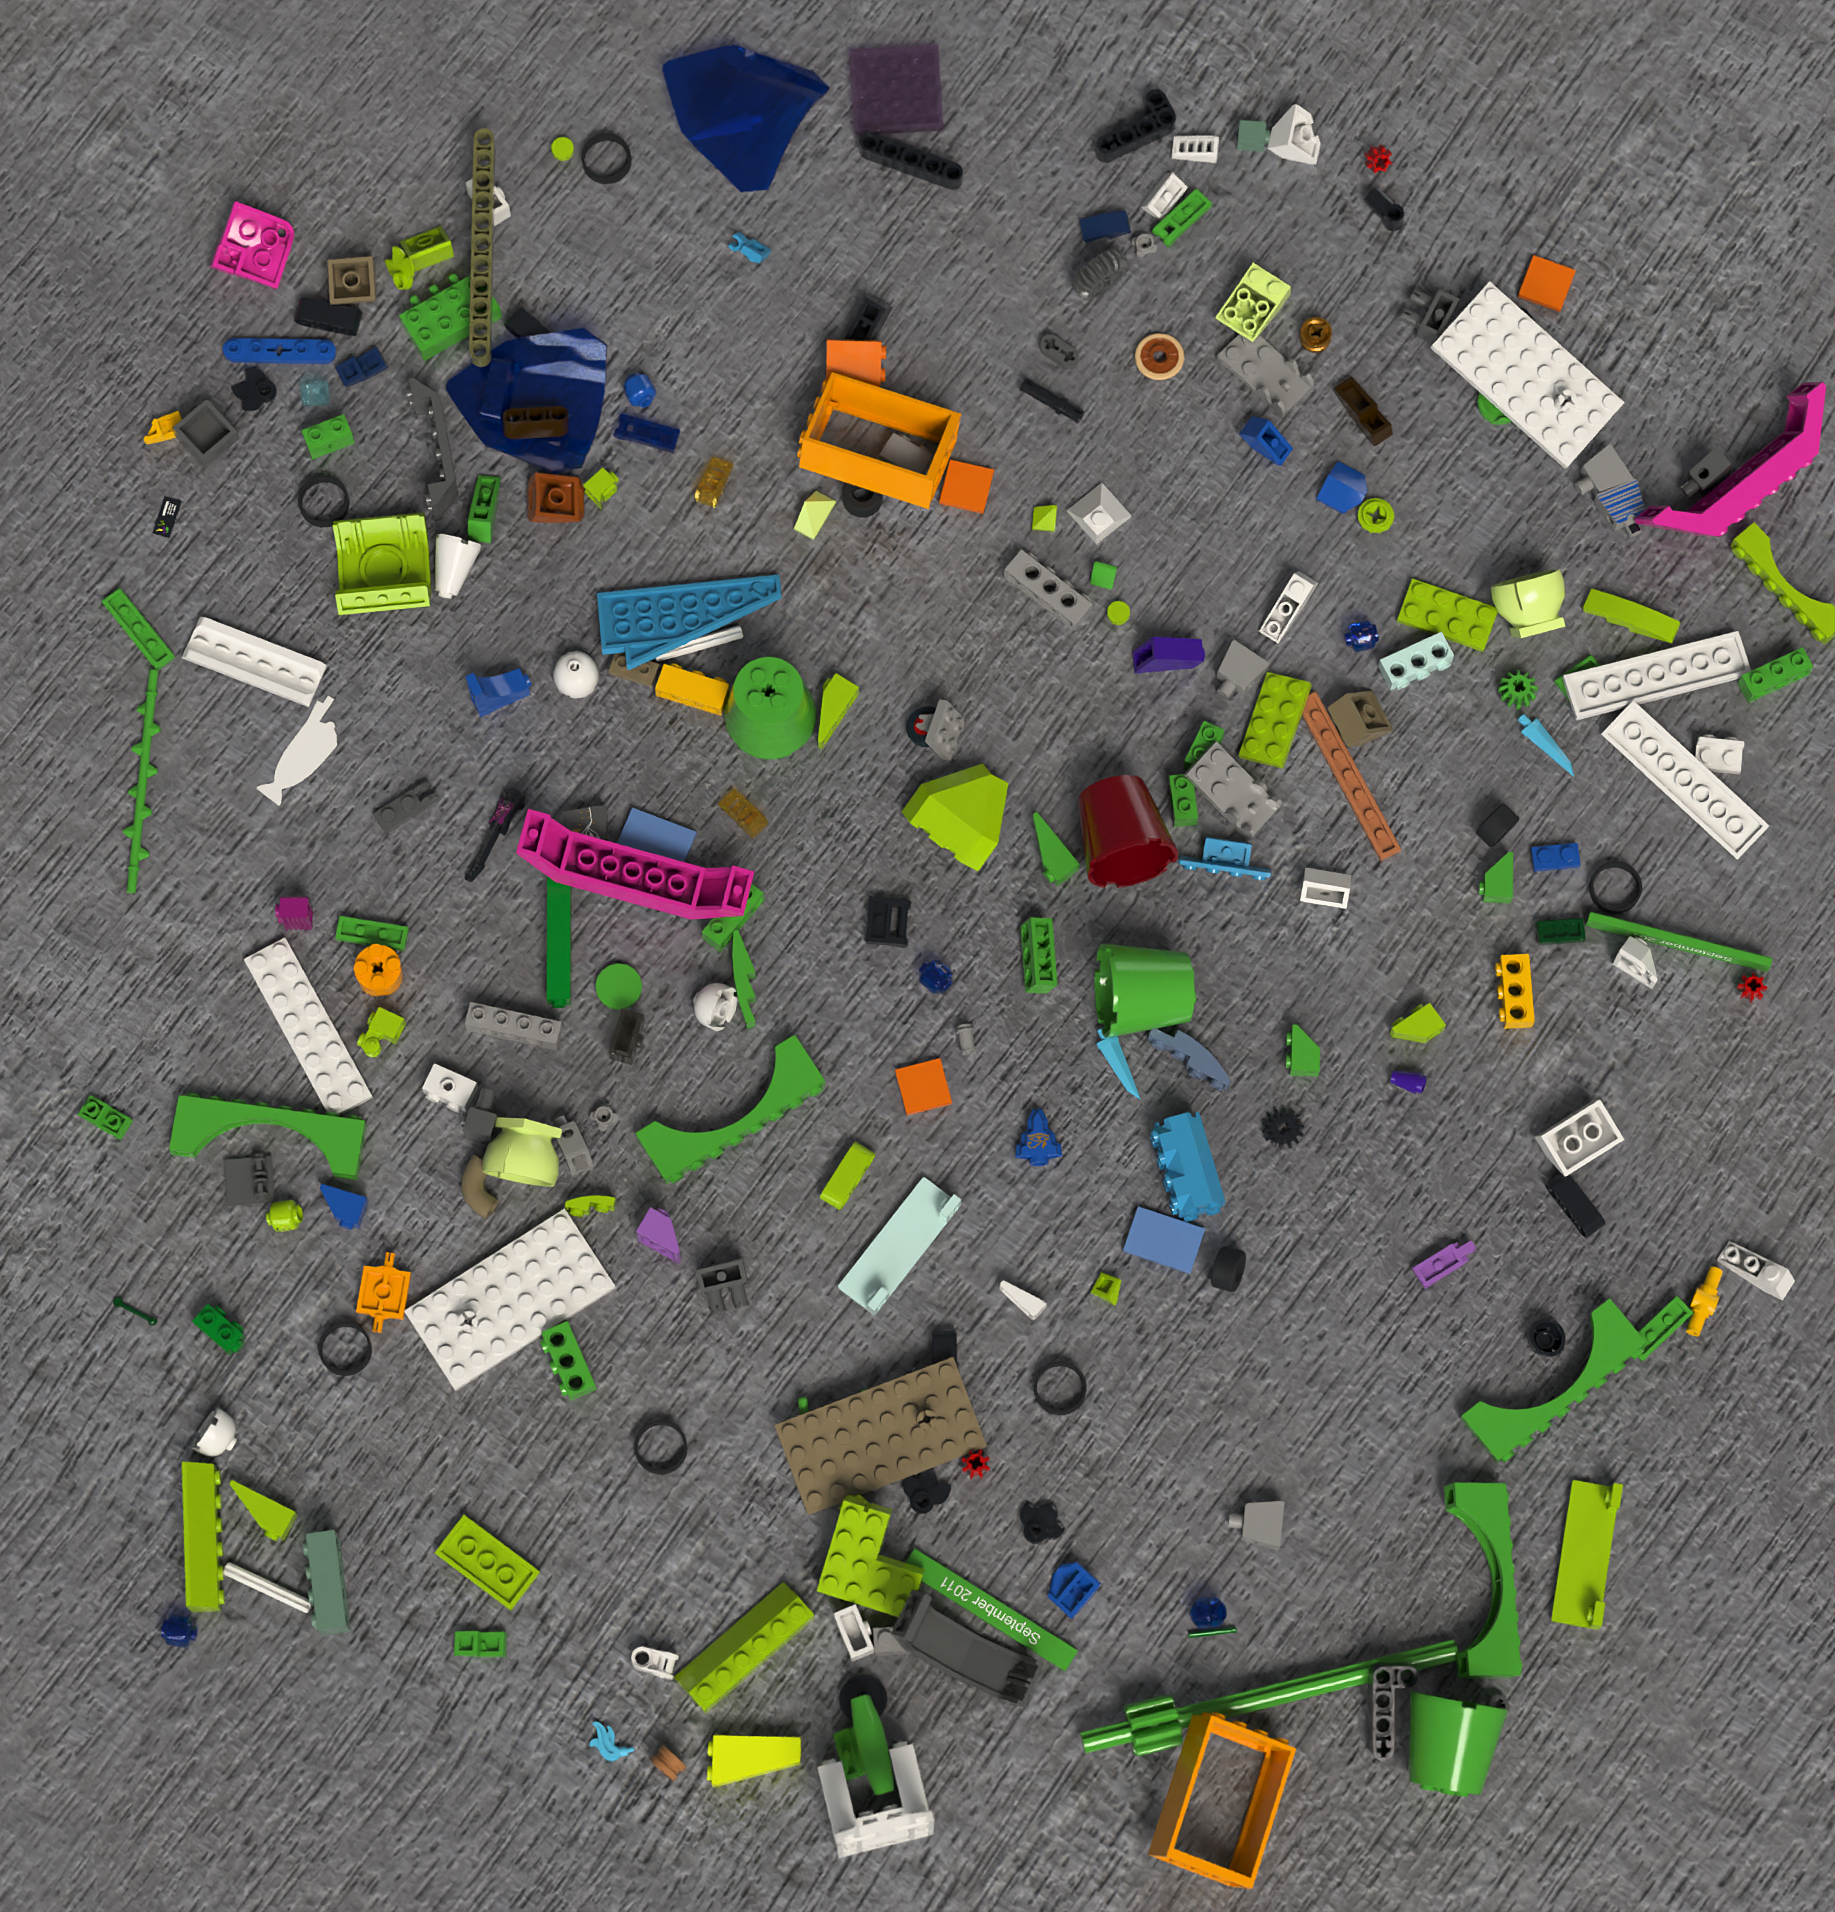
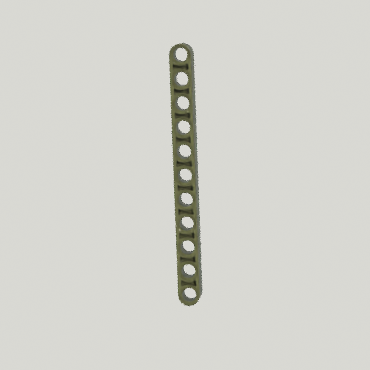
(485, 256)

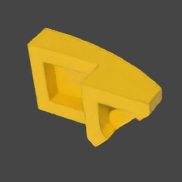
(162, 428)

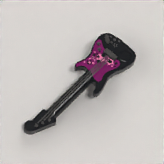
(507, 807)

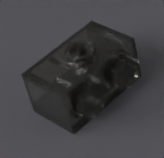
(627, 1036)

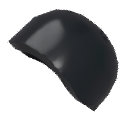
(1544, 1340)

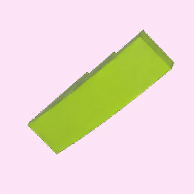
(1631, 615)

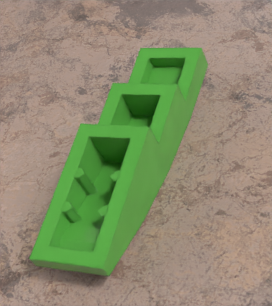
(743, 973)

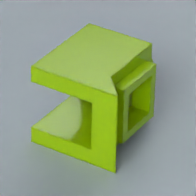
(601, 486)

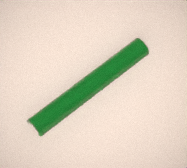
(1212, 1632)

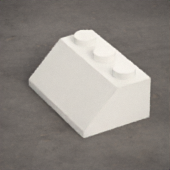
(1579, 1137)

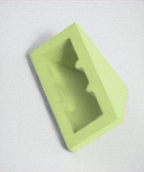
(814, 514)

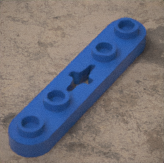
(302, 351)

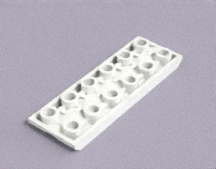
(254, 661)

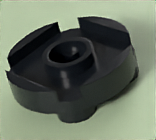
(863, 1684)

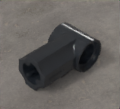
(1385, 207)

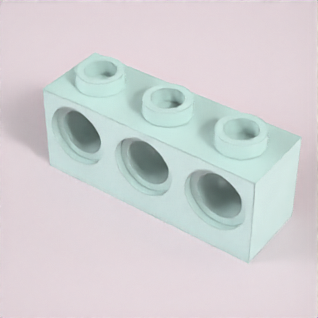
(1420, 651)

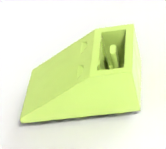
(1254, 302)

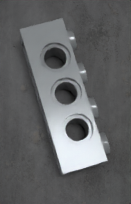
(1071, 615)
(514, 1026)

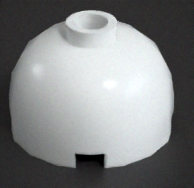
(576, 674)
(715, 1005)
(216, 1434)

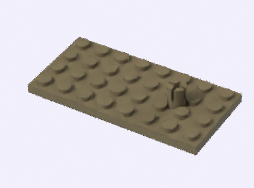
(880, 1435)

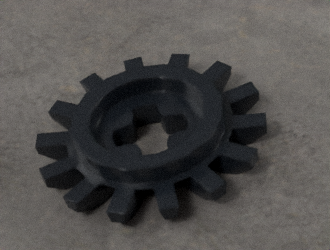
(1289, 1136)

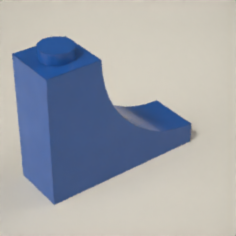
(497, 691)

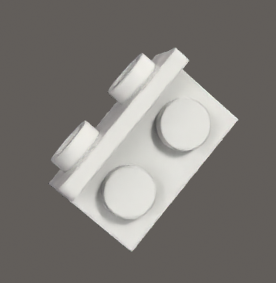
(1720, 754)

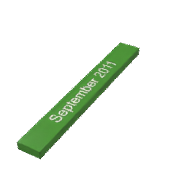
(1679, 941)
(993, 1612)

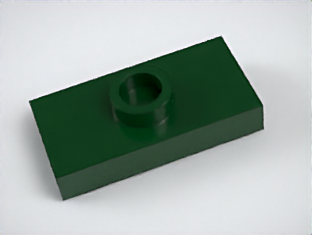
(1560, 931)

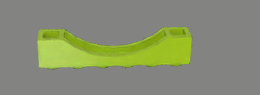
(1755, 550)

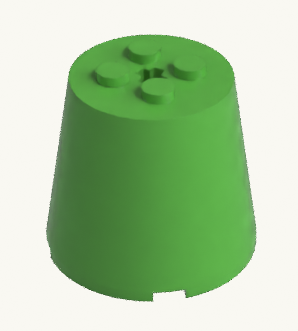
(772, 724)
(1142, 989)
(1452, 1743)

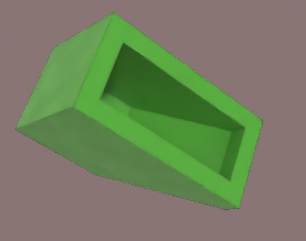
(1498, 881)

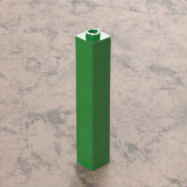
(559, 944)

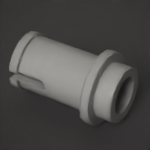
(966, 1038)

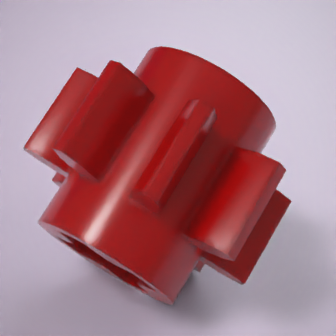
(1375, 153)
(1757, 984)
(972, 1457)

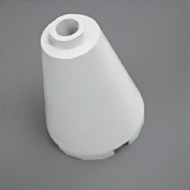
(452, 563)

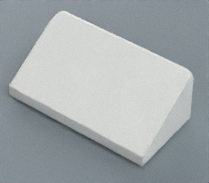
(1164, 196)

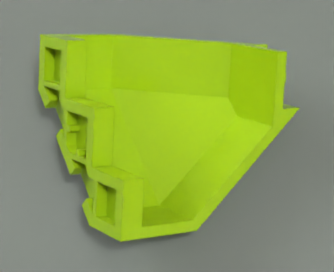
(961, 813)

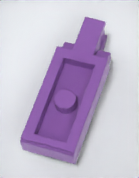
(1443, 1263)

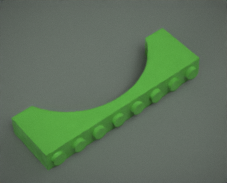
(203, 1119)
(679, 1151)
(1505, 1429)
(1485, 1512)

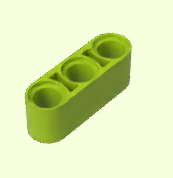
(847, 1175)

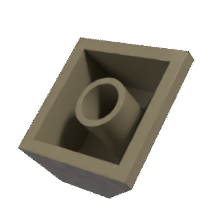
(352, 280)
(1359, 718)

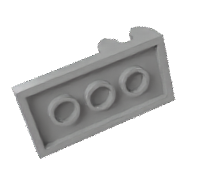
(1267, 373)
(1232, 790)

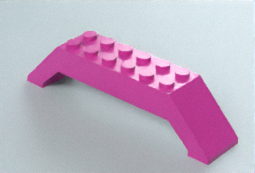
(1757, 476)
(632, 873)

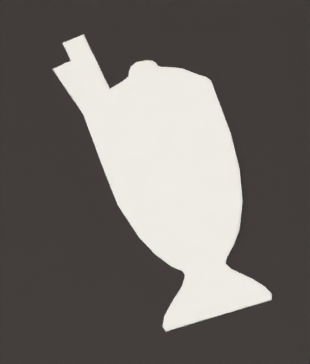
(304, 753)

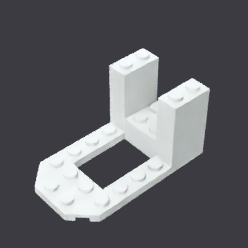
(884, 1828)

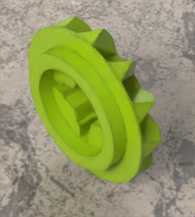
(1370, 507)

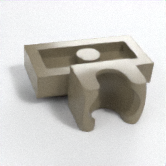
(643, 674)

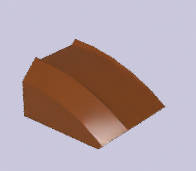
(555, 499)

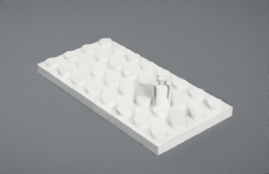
(1527, 375)
(509, 1299)

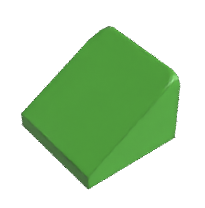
(1103, 575)

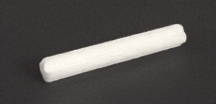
(705, 641)
(267, 1587)

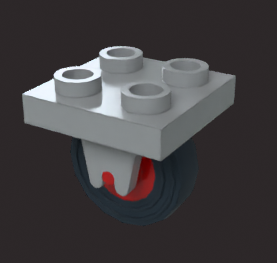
(936, 728)

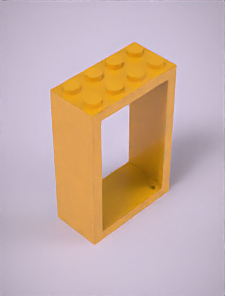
(888, 410)
(1260, 1811)

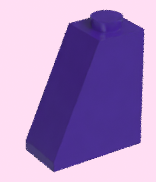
(1168, 654)

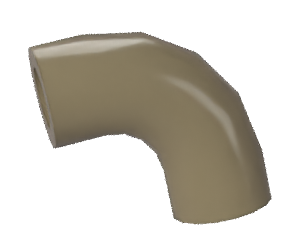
(474, 1191)

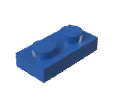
(1555, 857)

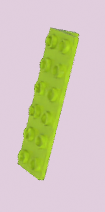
(1585, 1554)

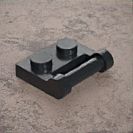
(880, 921)

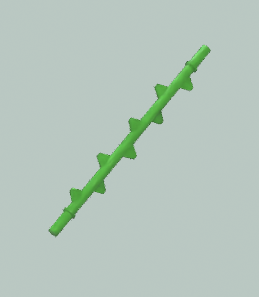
(139, 791)

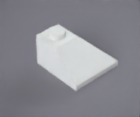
(1099, 513)

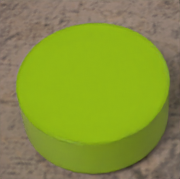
(562, 149)
(1118, 613)

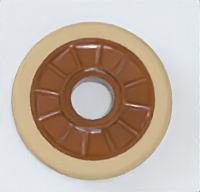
(1159, 343)

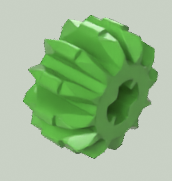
(1524, 695)

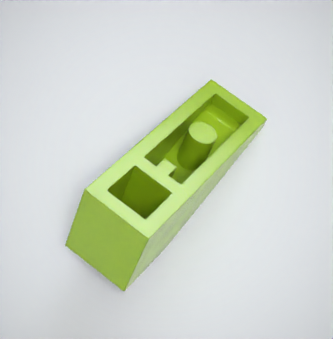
(836, 701)
(270, 1515)

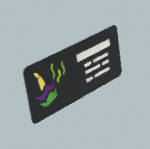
(167, 517)

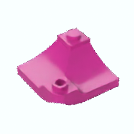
(252, 246)

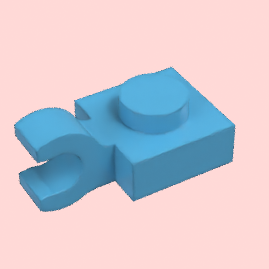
(750, 248)

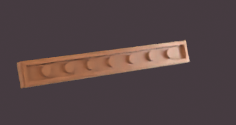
(1349, 778)

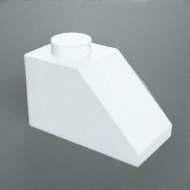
(1294, 138)
(1637, 961)

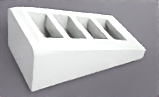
(1202, 156)
(1023, 1300)

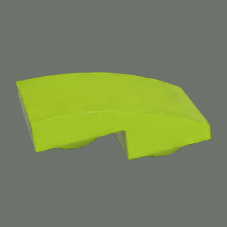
(582, 1205)

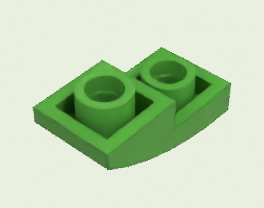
(105, 1117)

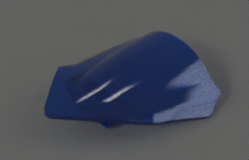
(741, 109)
(537, 371)

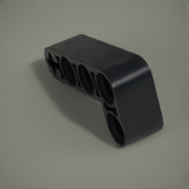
(1133, 130)
(1387, 1709)

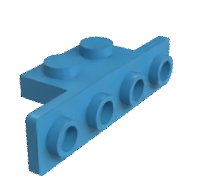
(1226, 856)

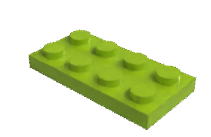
(1443, 611)
(1275, 720)
(487, 1562)

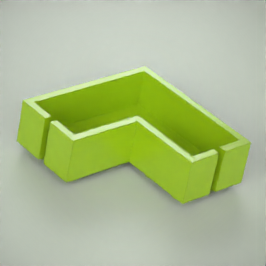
(857, 1570)

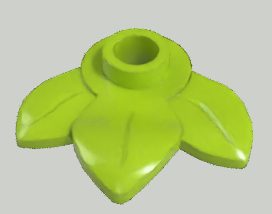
(401, 269)

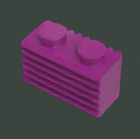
(295, 913)

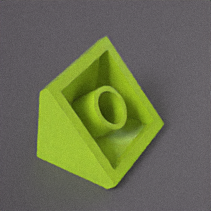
(428, 248)

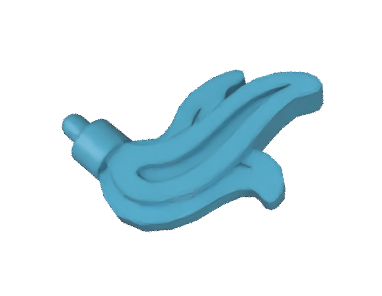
(606, 1744)

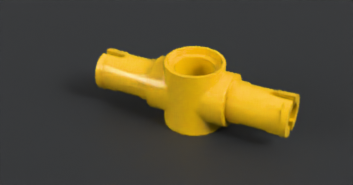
(1704, 1301)

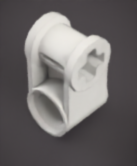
(656, 1662)

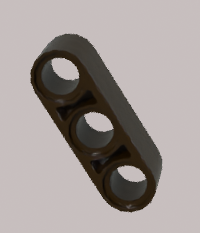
(535, 422)

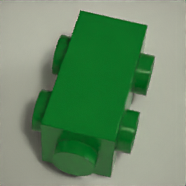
(219, 1330)

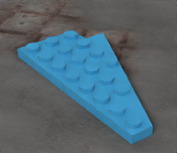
(666, 617)

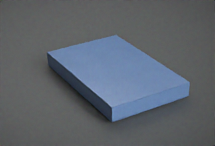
(656, 836)
(1164, 1240)

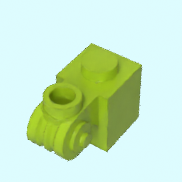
(381, 1026)

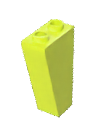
(750, 1756)

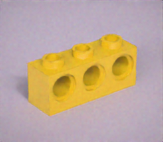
(1522, 982)

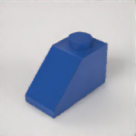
(1266, 440)
(345, 1206)

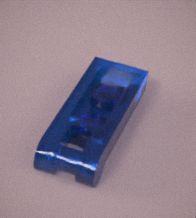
(647, 433)

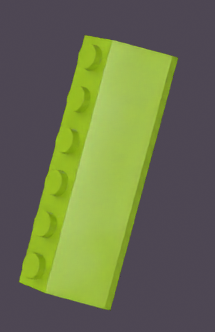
(202, 1537)
(744, 1647)

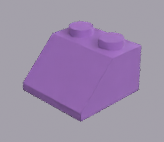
(658, 1234)

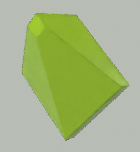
(1044, 518)
(1107, 1288)

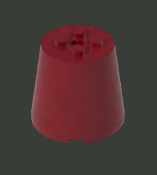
(1123, 833)

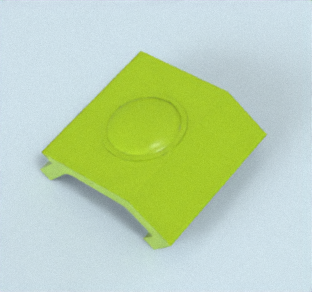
(371, 559)

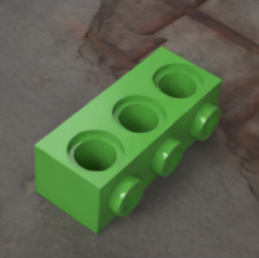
(1775, 675)
(720, 930)
(1038, 955)
(568, 1348)

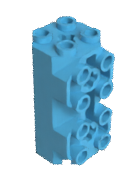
(1188, 1166)

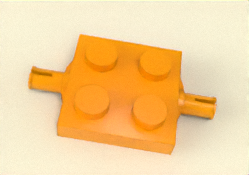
(383, 1292)

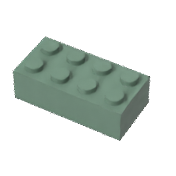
(328, 1583)

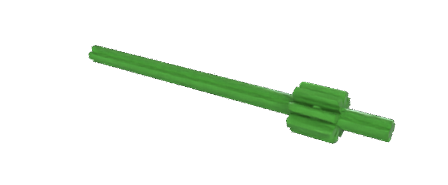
(1158, 1725)

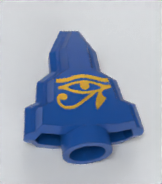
(1038, 1141)

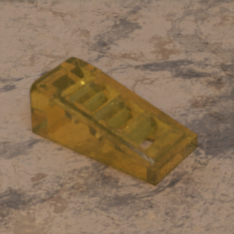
(709, 495)
(753, 824)

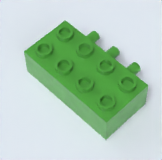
(442, 318)

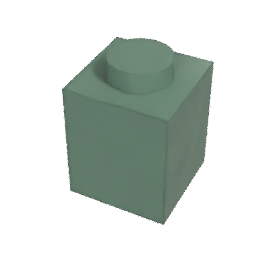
(1252, 135)

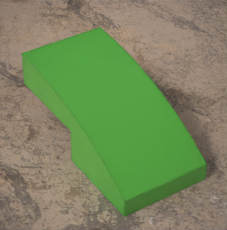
(480, 1644)

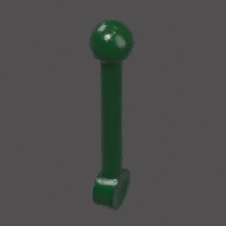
(119, 1303)

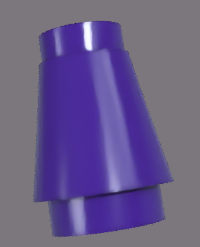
(1409, 1080)

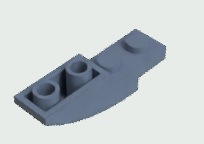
(1200, 1061)

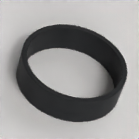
(606, 137)
(323, 479)
(1615, 864)
(331, 1329)
(1064, 1364)
(656, 1423)

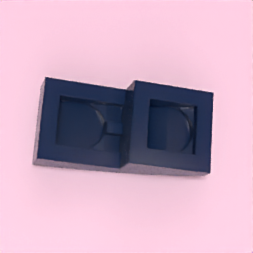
(1105, 225)
(361, 368)

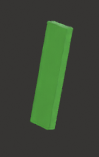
(138, 629)

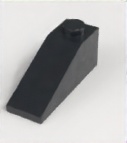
(869, 319)

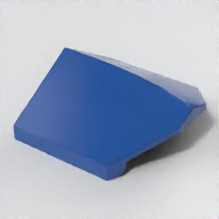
(1343, 488)
(1072, 1588)

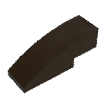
(1363, 411)

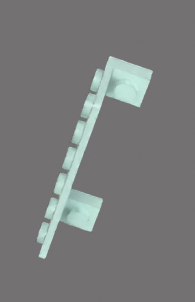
(899, 1245)

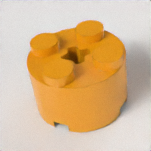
(374, 958)

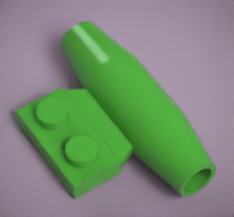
(865, 1747)

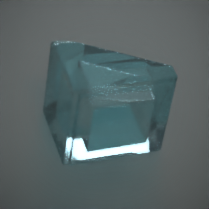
(315, 393)

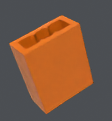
(856, 360)

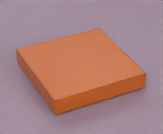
(1546, 283)
(966, 486)
(923, 1086)

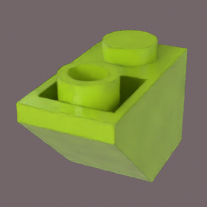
(1419, 1026)

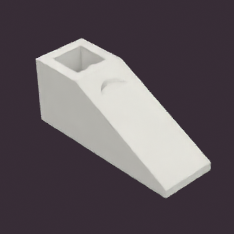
(1288, 606)
(1757, 1270)

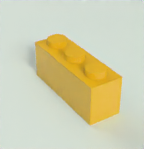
(692, 689)

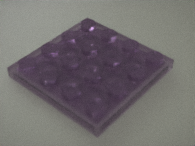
(896, 89)

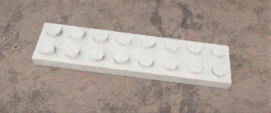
(1656, 675)
(1685, 780)
(308, 1028)

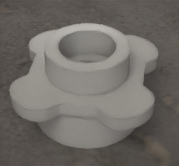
(1147, 239)
(597, 1116)

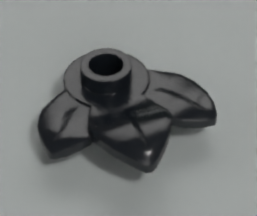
(252, 390)
(926, 1487)
(1041, 1519)

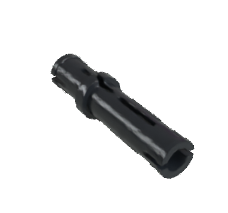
(1055, 402)

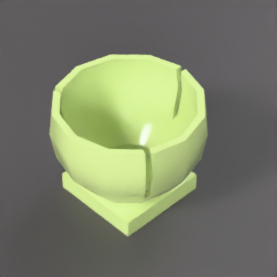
(1531, 602)
(523, 1152)

